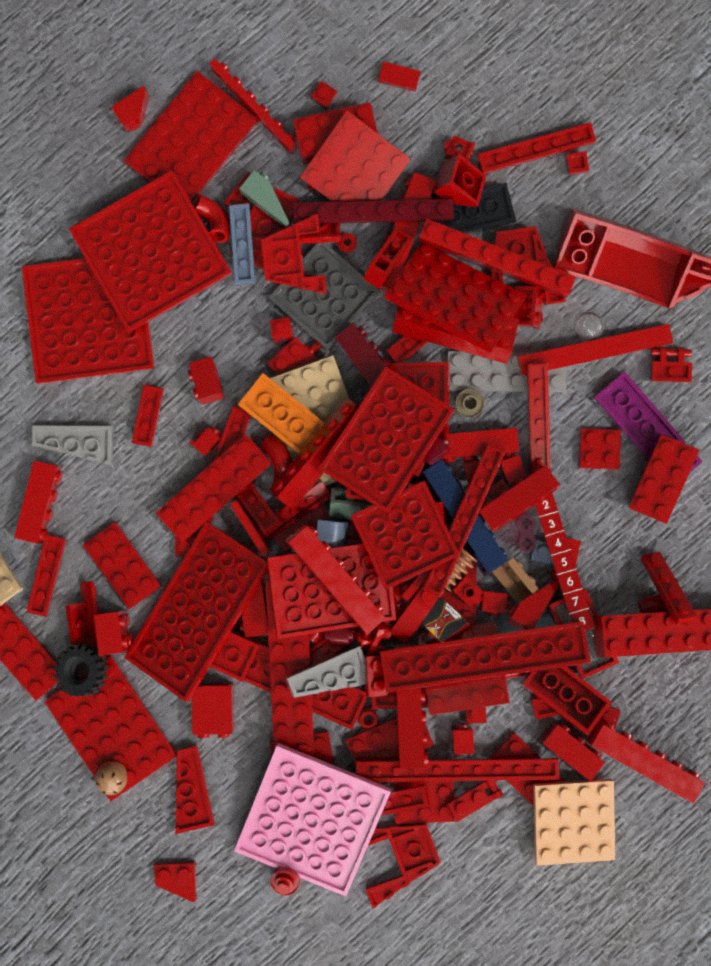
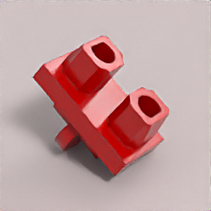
(371, 643)

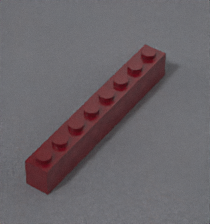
(371, 364)

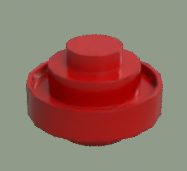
(285, 881)

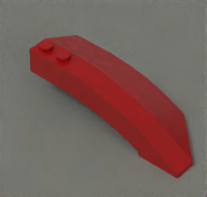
(631, 260)

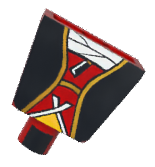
(443, 623)

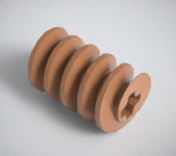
(463, 561)

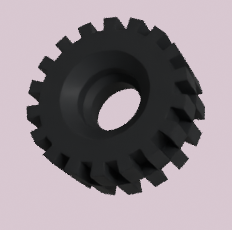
(68, 670)

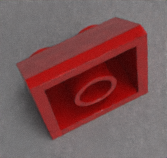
(460, 181)

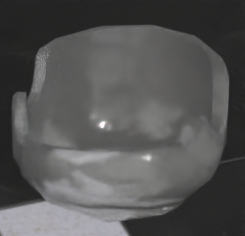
(588, 326)

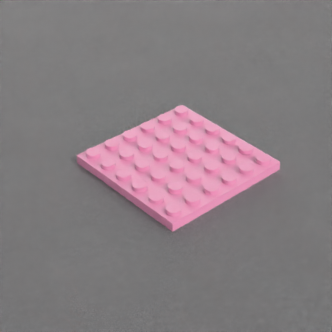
(312, 819)

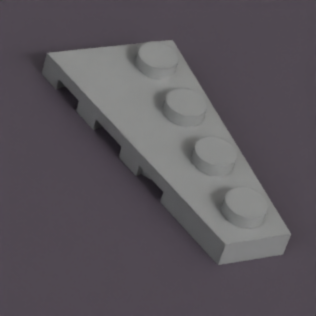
(85, 442)
(334, 673)

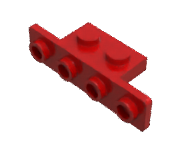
(81, 617)

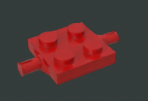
(293, 357)

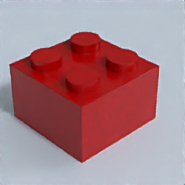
(112, 632)

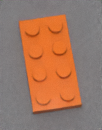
(281, 413)

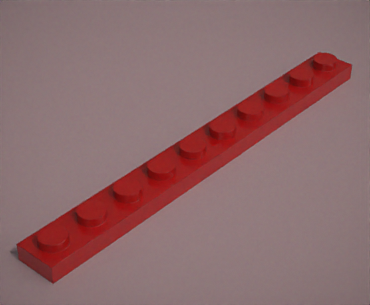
(461, 770)

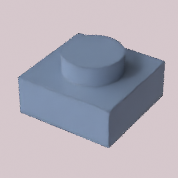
(541, 553)

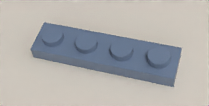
(242, 244)

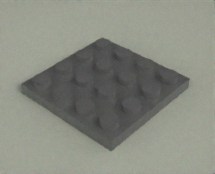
(327, 313)

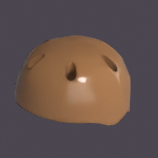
(108, 782)

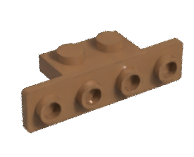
(515, 580)

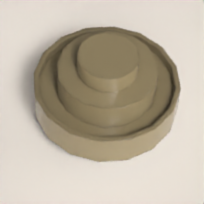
(469, 403)

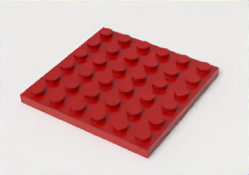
(150, 251)
(77, 327)

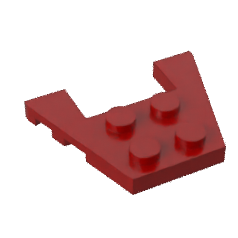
(284, 256)

